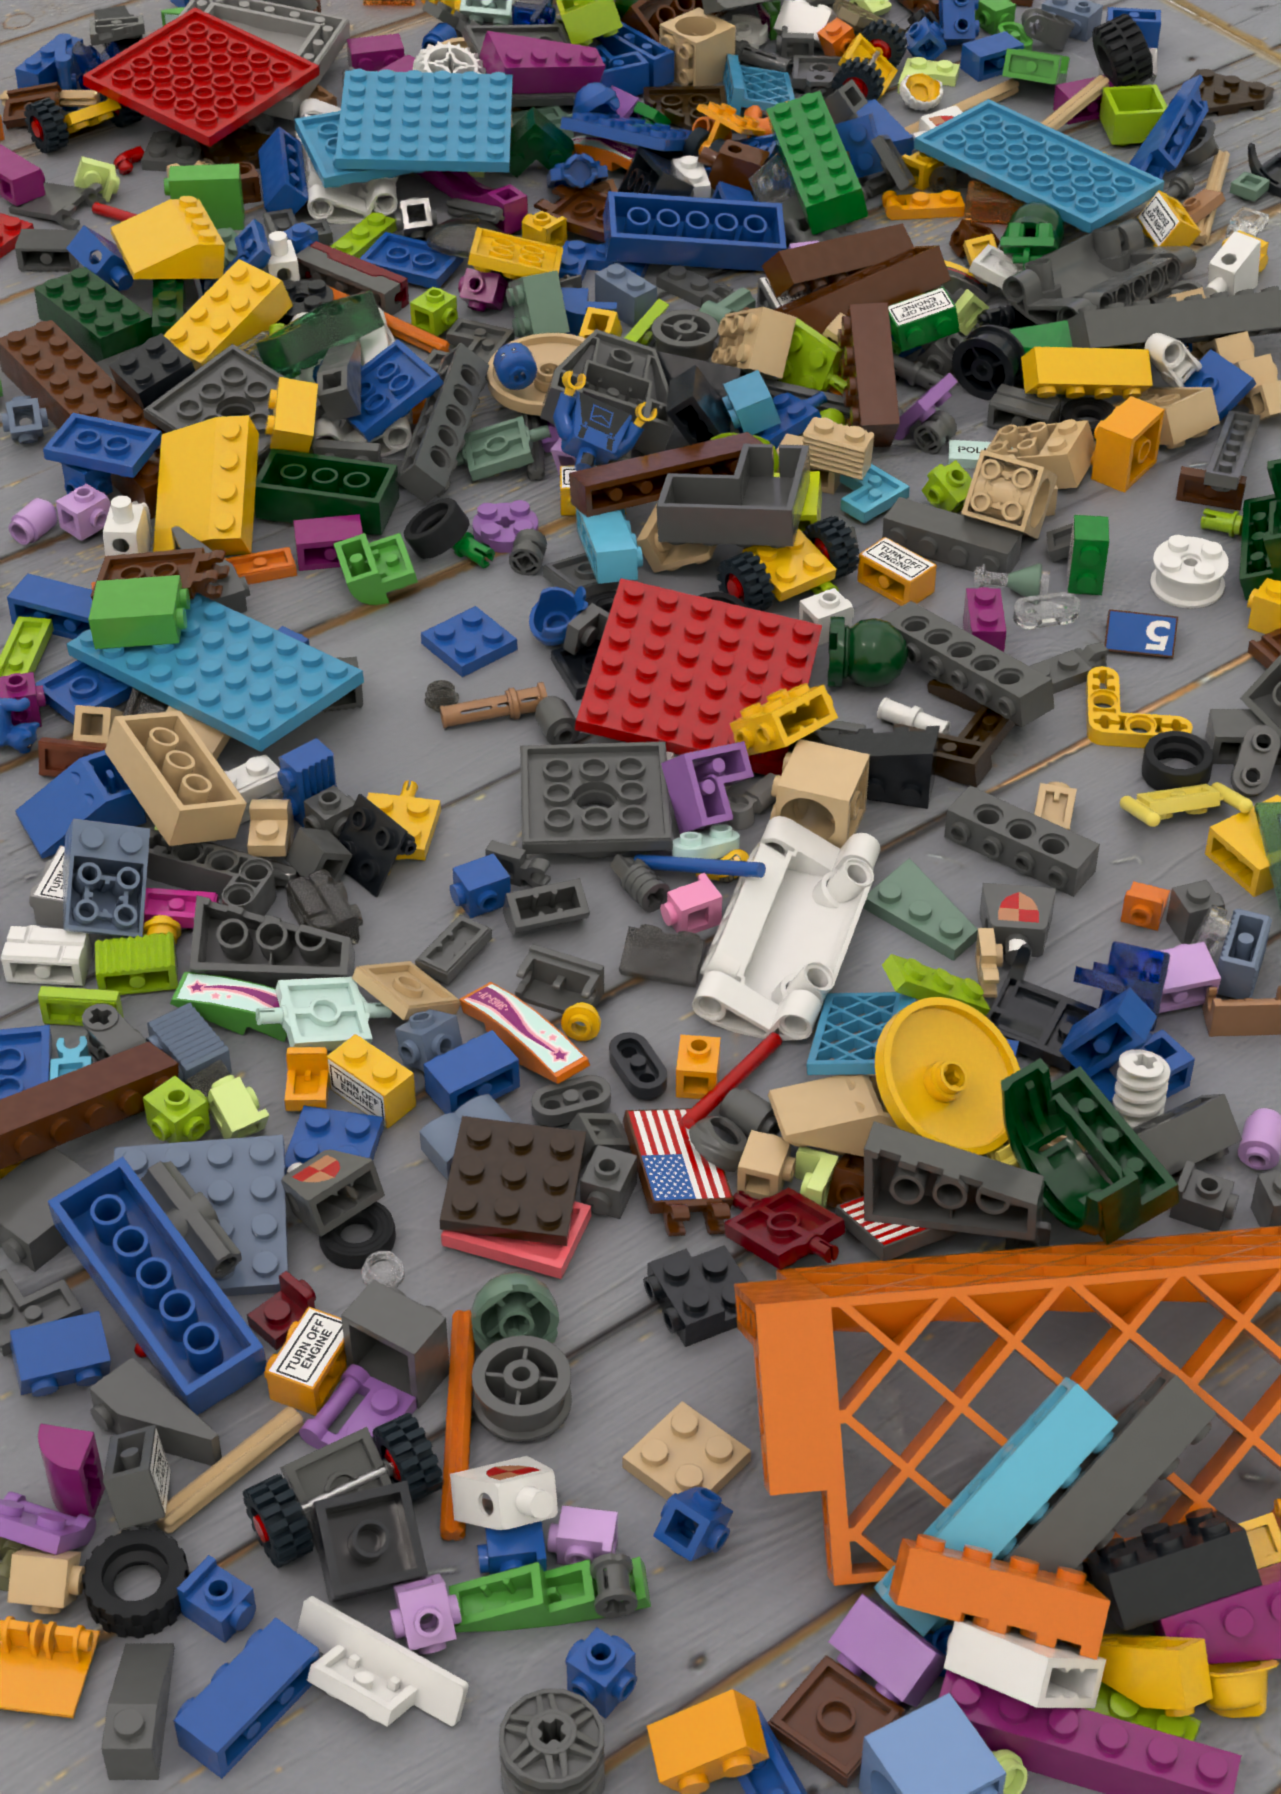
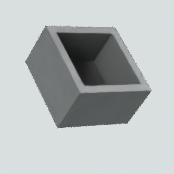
(397, 1340)

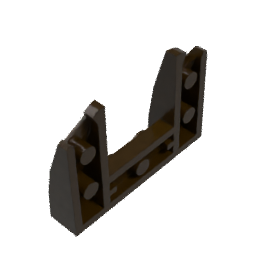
(968, 756)

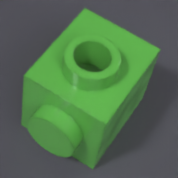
(994, 12)

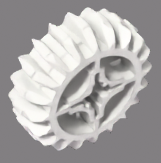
(448, 58)

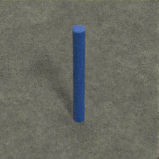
(702, 865)

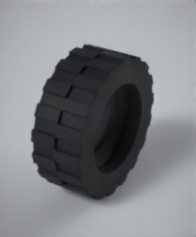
(128, 1550)

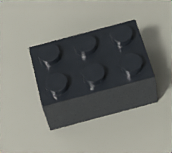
(1173, 1568)

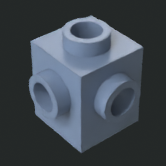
(21, 408)
(427, 1036)

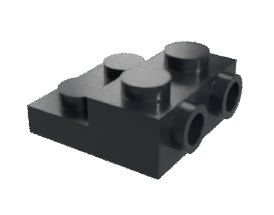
(695, 1292)

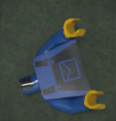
(594, 429)

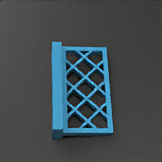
(754, 86)
(827, 1031)

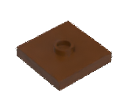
(831, 1717)

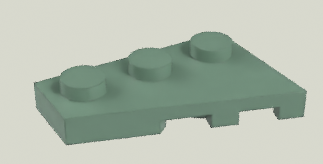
(921, 910)

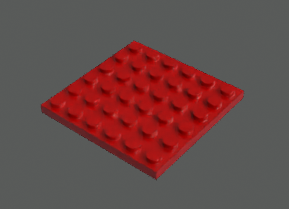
(201, 76)
(687, 667)

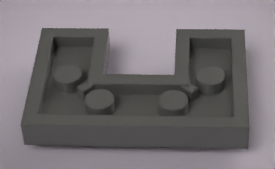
(478, 337)

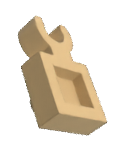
(988, 958)

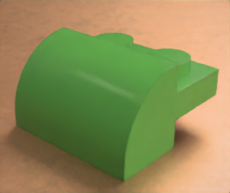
(375, 567)

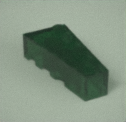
(311, 335)

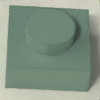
(1249, 186)

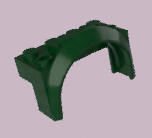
(1262, 536)
(1073, 1189)

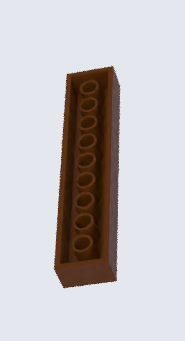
(67, 381)

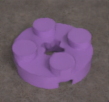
(492, 518)

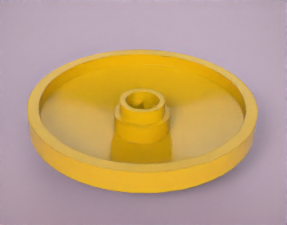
(944, 1072)

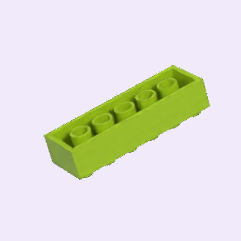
(589, 19)

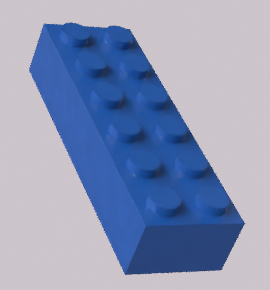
(692, 231)
(158, 1286)

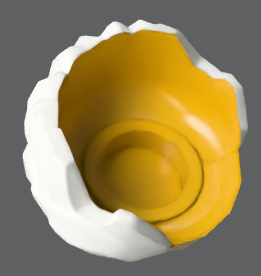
(921, 91)

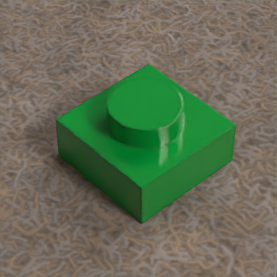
(650, 114)

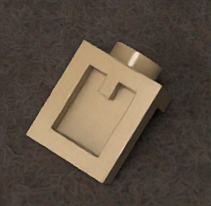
(1056, 803)

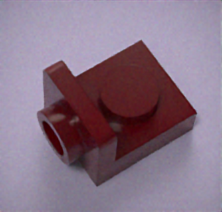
(278, 1313)

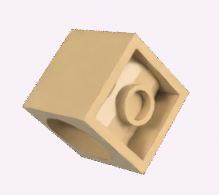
(699, 47)
(1010, 493)
(823, 789)

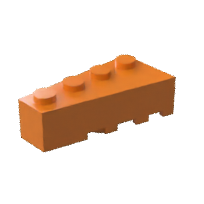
(1000, 1593)

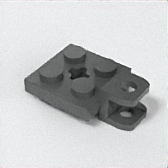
(815, 73)

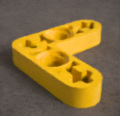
(1105, 723)

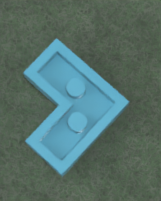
(872, 495)

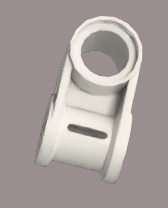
(1171, 359)

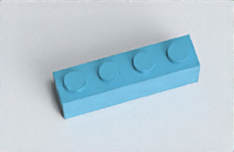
(610, 546)

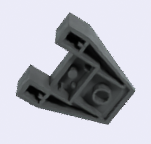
(622, 377)

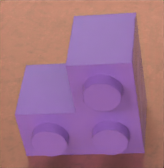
(699, 782)

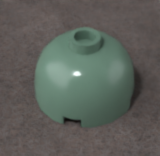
(513, 1307)

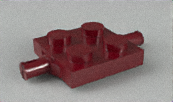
(784, 1228)

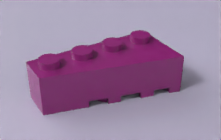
(541, 63)
(1236, 1626)

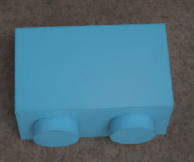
(750, 404)

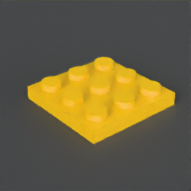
(512, 254)

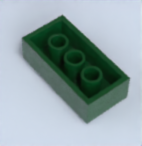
(93, 314)
(323, 486)

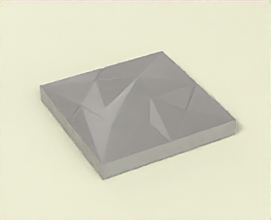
(297, 30)

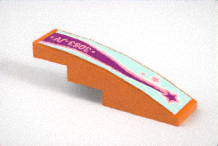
(607, 151)
(525, 1032)

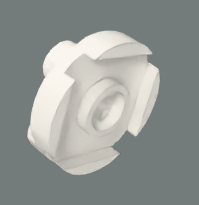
(749, 29)

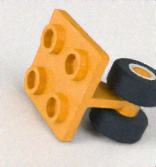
(725, 121)

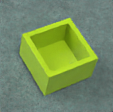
(1130, 112)

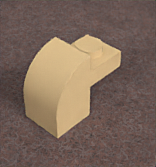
(270, 827)

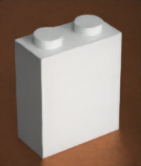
(1023, 1668)

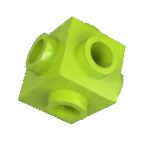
(434, 311)
(947, 487)
(177, 1112)

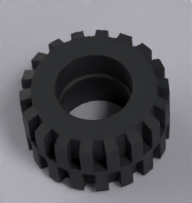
(1122, 51)

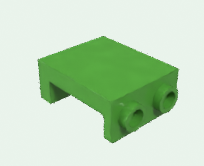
(1036, 66)

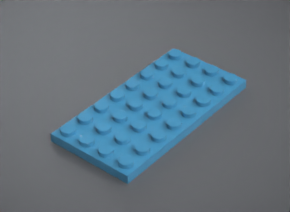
(1039, 165)
(229, 673)

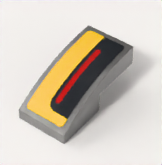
(963, 279)

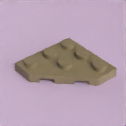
(856, 16)

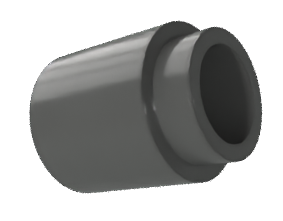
(556, 720)
(749, 1112)

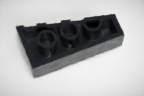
(899, 763)

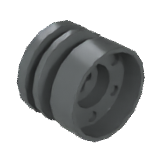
(552, 1745)

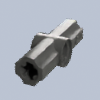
(193, 1218)

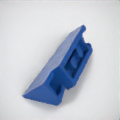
(1173, 131)

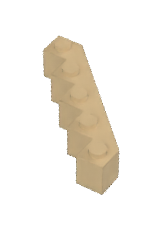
(1238, 349)

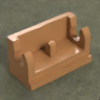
(1242, 1016)

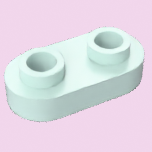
(707, 844)

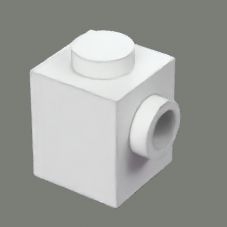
(821, 607)

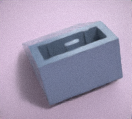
(105, 878)

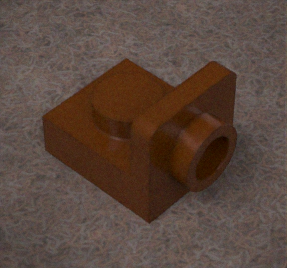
(965, 231)
(847, 1180)

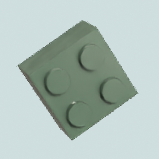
(537, 305)

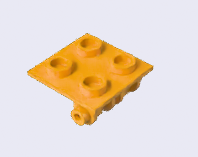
(44, 1666)

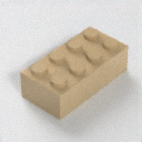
(175, 778)

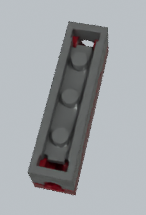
(353, 276)

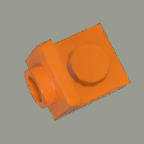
(1144, 905)

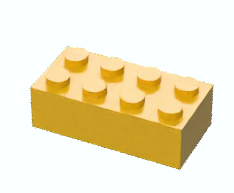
(230, 313)

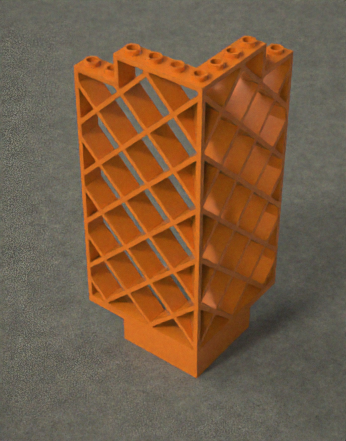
(1008, 1291)

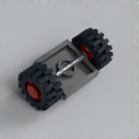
(346, 1466)

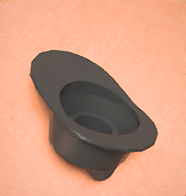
(1202, 145)

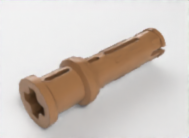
(452, 715)

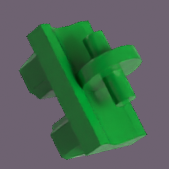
(1028, 248)

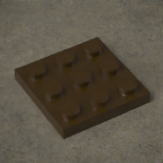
(513, 1180)

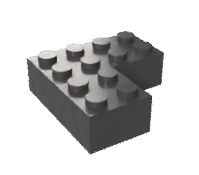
(738, 507)

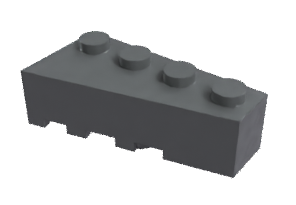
(264, 948)
(947, 1188)

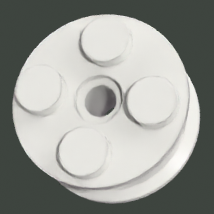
(1189, 572)

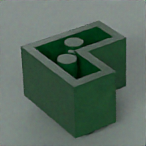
(539, 140)

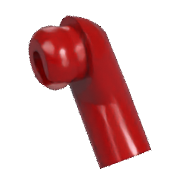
(125, 160)

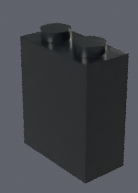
(696, 407)

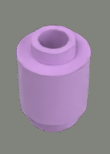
(33, 521)
(1261, 1140)

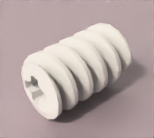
(1141, 1086)

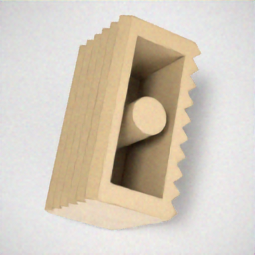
(839, 447)

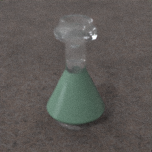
(1026, 581)

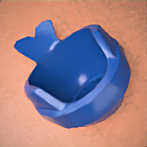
(596, 98)
(553, 613)

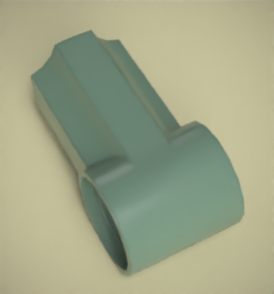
(733, 303)

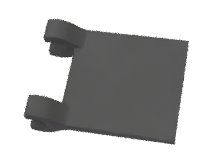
(60, 203)

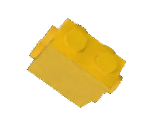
(783, 718)

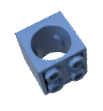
(930, 1754)

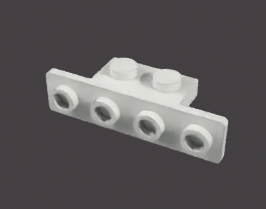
(374, 1670)

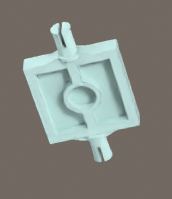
(322, 1012)

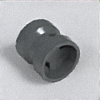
(935, 431)
(528, 552)

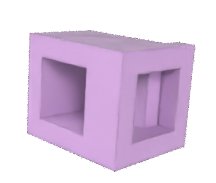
(583, 1534)

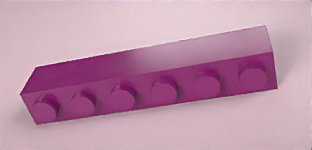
(1093, 1747)

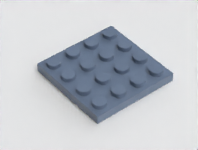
(247, 1194)

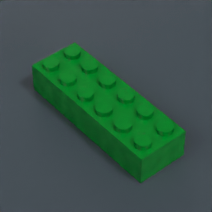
(817, 162)

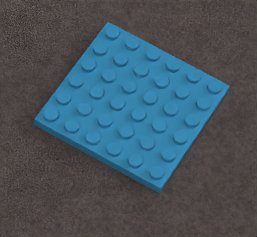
(425, 121)

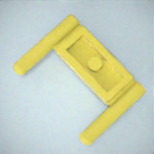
(1195, 799)

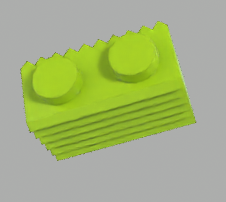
(137, 964)

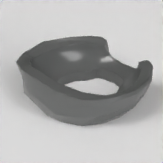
(713, 1147)

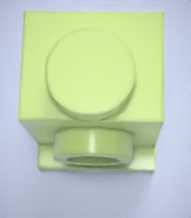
(235, 1108)

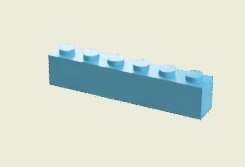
(1017, 1482)

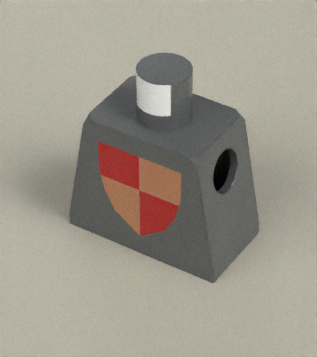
(1018, 916)
(331, 1189)

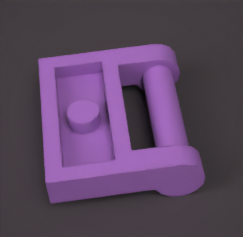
(925, 405)
(379, 1406)
(42, 1526)

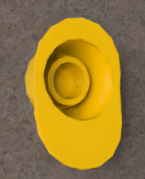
(1240, 1688)

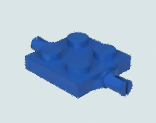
(793, 414)

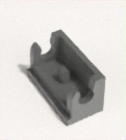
(558, 980)

